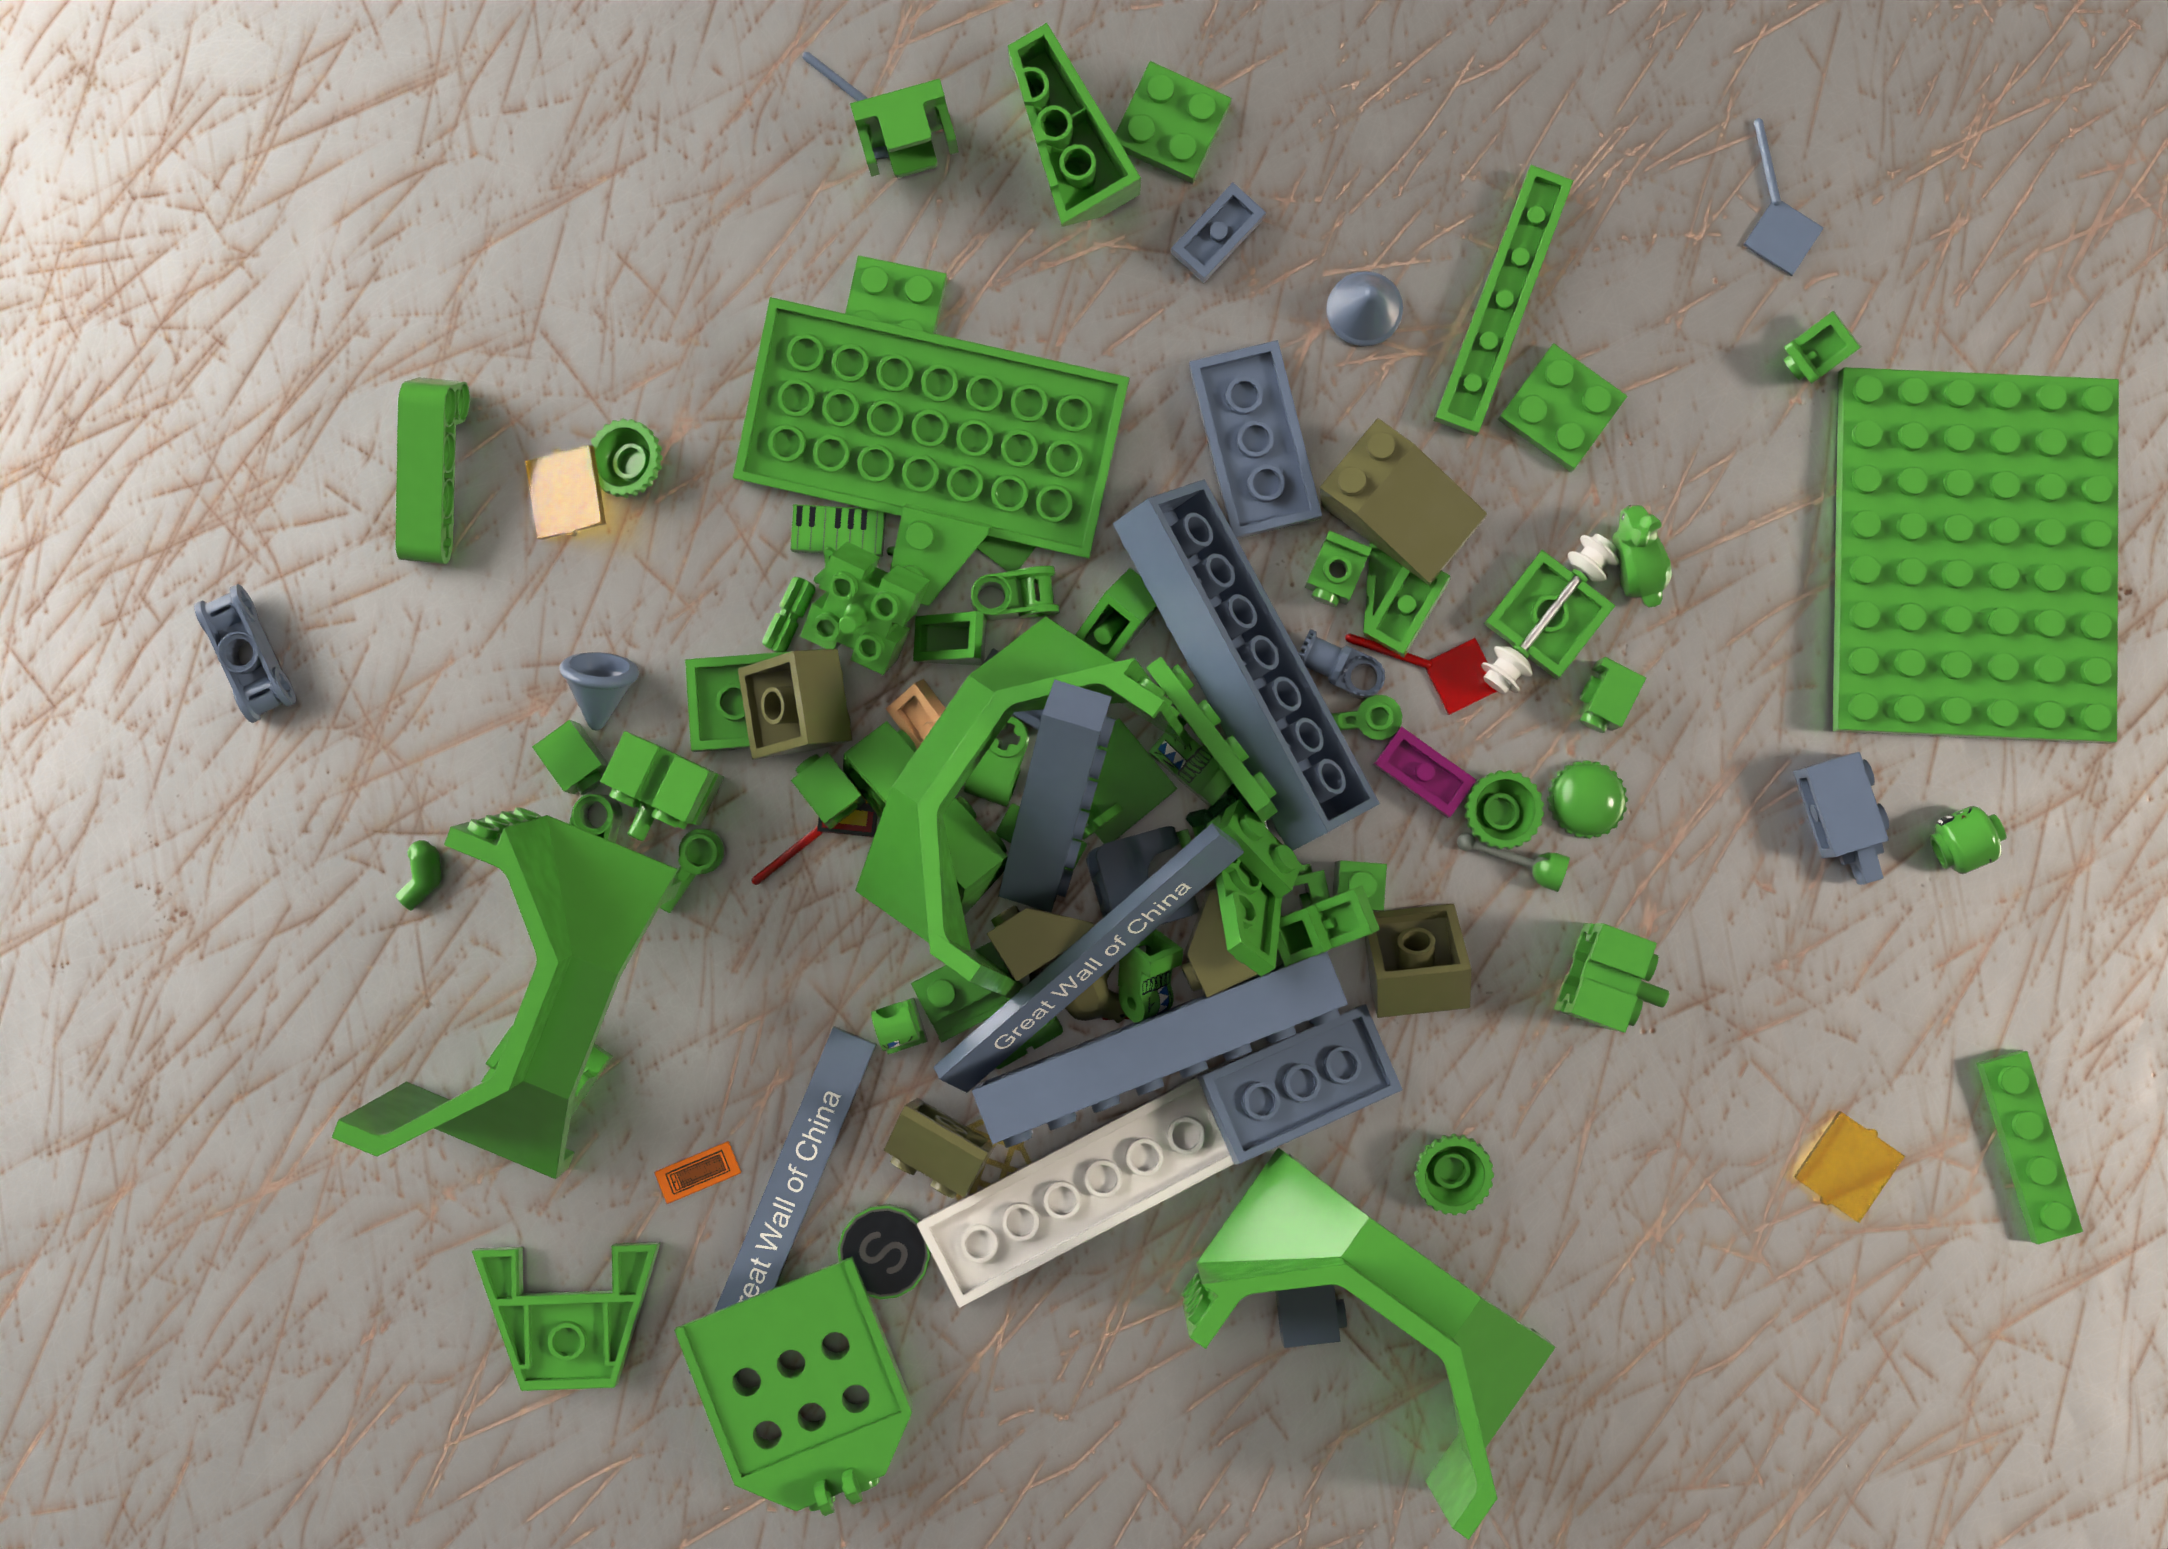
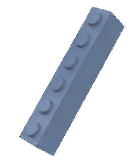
(1054, 793)

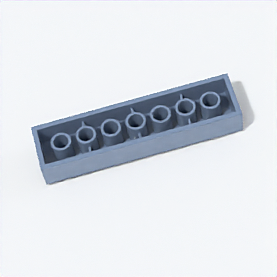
(1245, 660)
(1159, 1046)

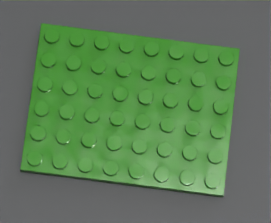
(1976, 555)

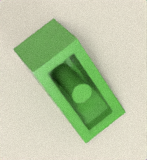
(1118, 615)

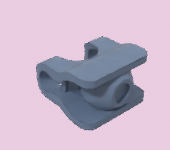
(1123, 866)

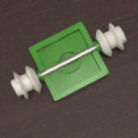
(1550, 614)

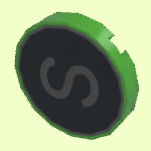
(886, 1250)

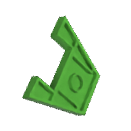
(567, 1336)

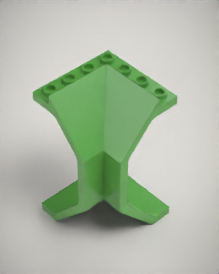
(910, 857)
(585, 917)
(1305, 1234)

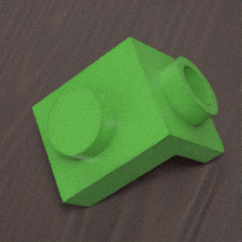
(1820, 348)

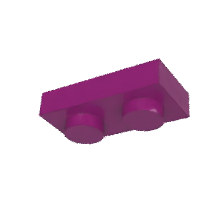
(1424, 772)

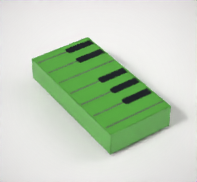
(832, 527)

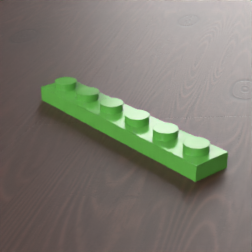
(1503, 300)

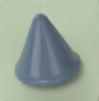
(1364, 308)
(598, 683)

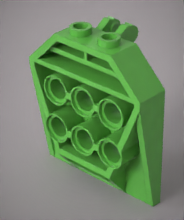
(809, 1458)

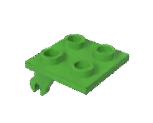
(1127, 787)

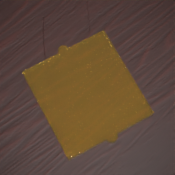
(565, 492)
(1849, 1166)

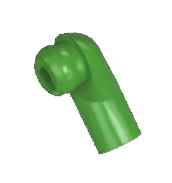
(425, 874)

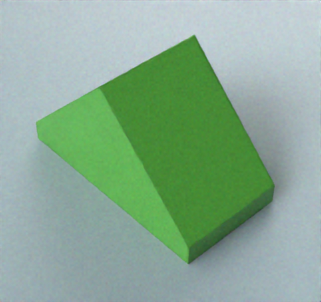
(950, 638)

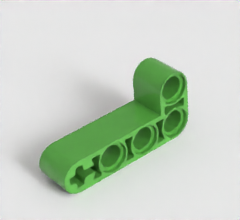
(426, 467)

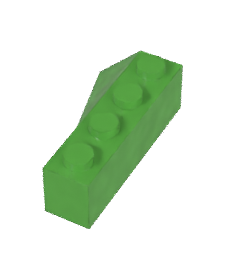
(1076, 144)
(976, 854)

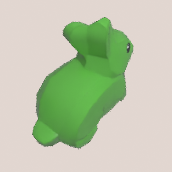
(1641, 556)

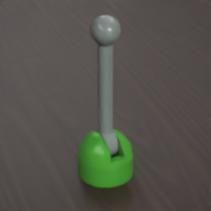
(1546, 869)

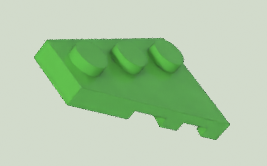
(1248, 916)

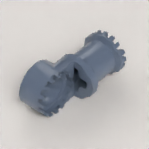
(1339, 663)

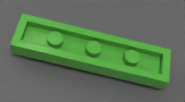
(1227, 752)
(2029, 1147)

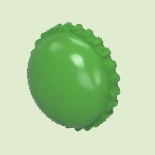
(626, 457)
(1587, 799)
(1504, 810)
(1454, 1174)

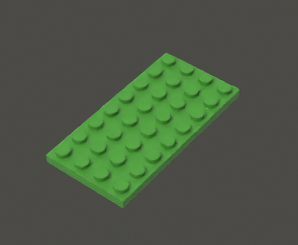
(931, 424)

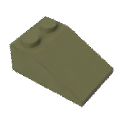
(1401, 502)

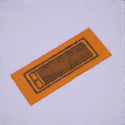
(697, 1172)

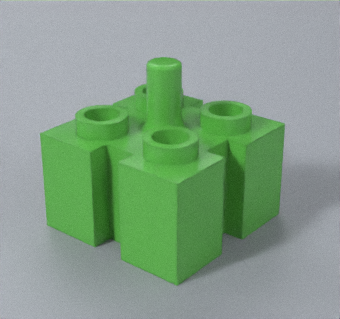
(864, 608)
(659, 785)
(1608, 977)

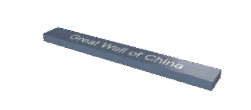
(1089, 958)
(799, 1167)

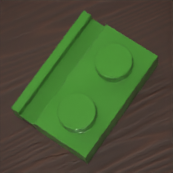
(956, 1003)

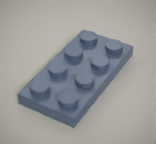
(1255, 439)
(1299, 1084)

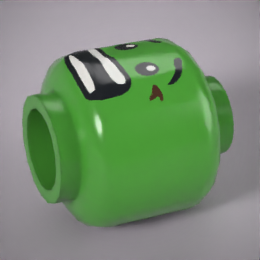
(1967, 839)

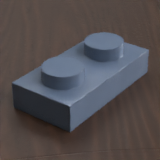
(1218, 232)

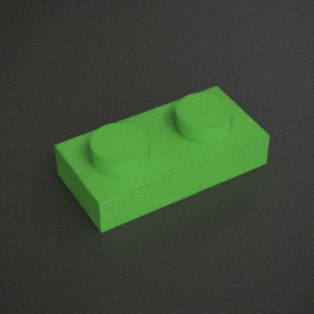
(1263, 853)

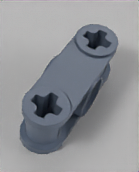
(230, 624)

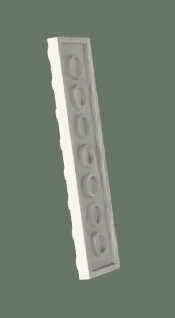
(1076, 1192)

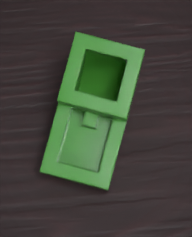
(1325, 925)

